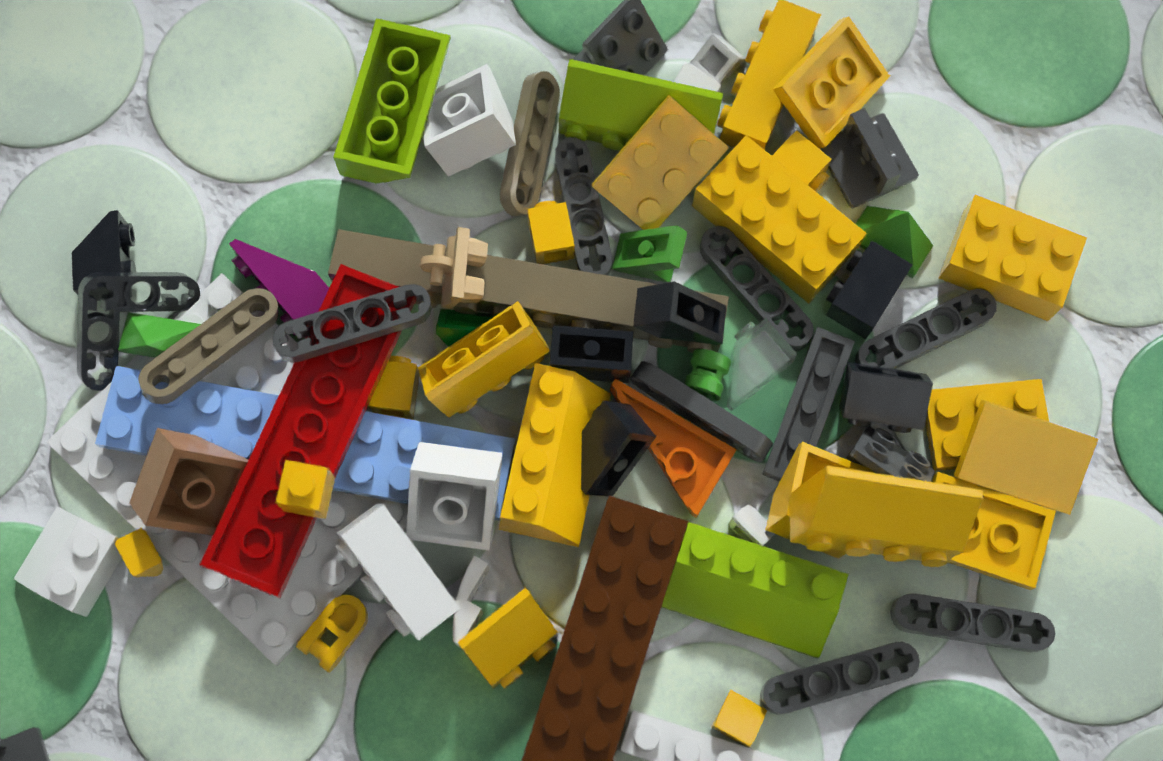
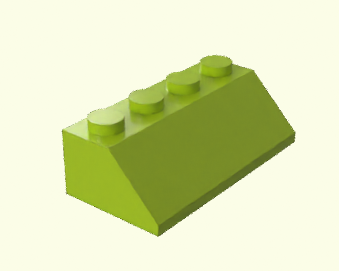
(390, 102)
(614, 103)
(755, 590)

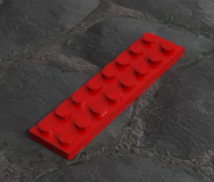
(309, 426)

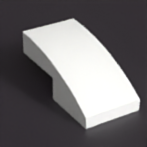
(469, 614)

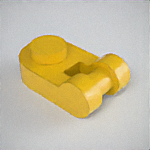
(346, 619)

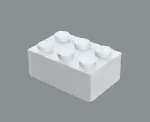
(396, 572)

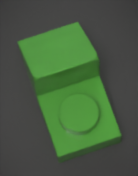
(650, 252)

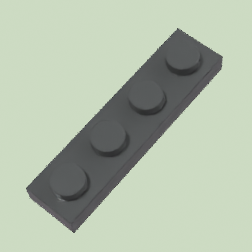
(810, 399)

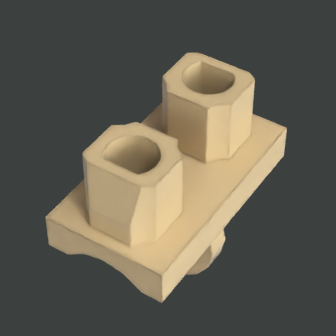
(460, 252)

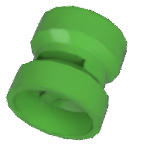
(708, 373)

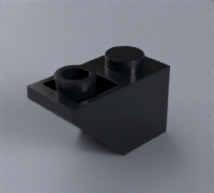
(104, 251)

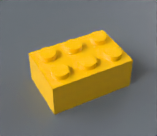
(1013, 257)

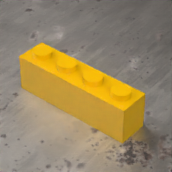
(783, 44)

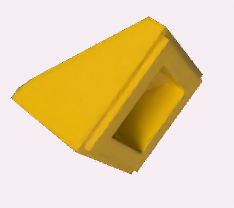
(139, 554)
(739, 719)

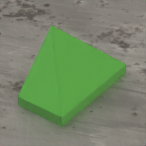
(897, 233)
(151, 334)

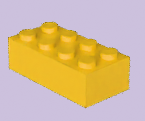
(778, 218)

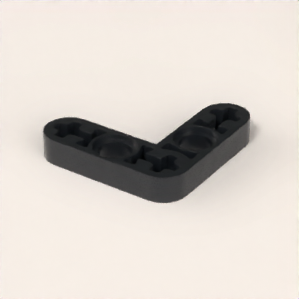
(119, 301)

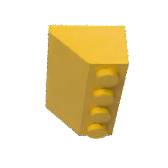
(545, 474)
(883, 516)

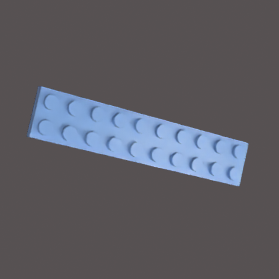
(234, 418)

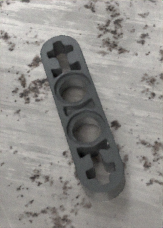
(583, 209)
(761, 284)
(924, 330)
(355, 331)
(701, 411)
(972, 619)
(840, 681)

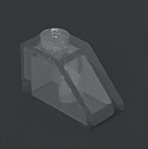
(756, 360)

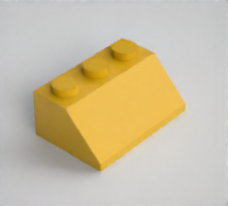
(482, 361)

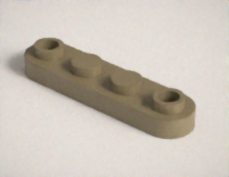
(533, 135)
(208, 346)

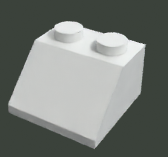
(468, 122)
(453, 495)
(70, 562)

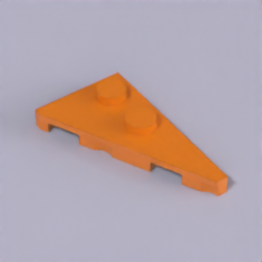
(683, 451)

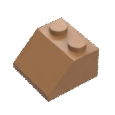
(185, 483)

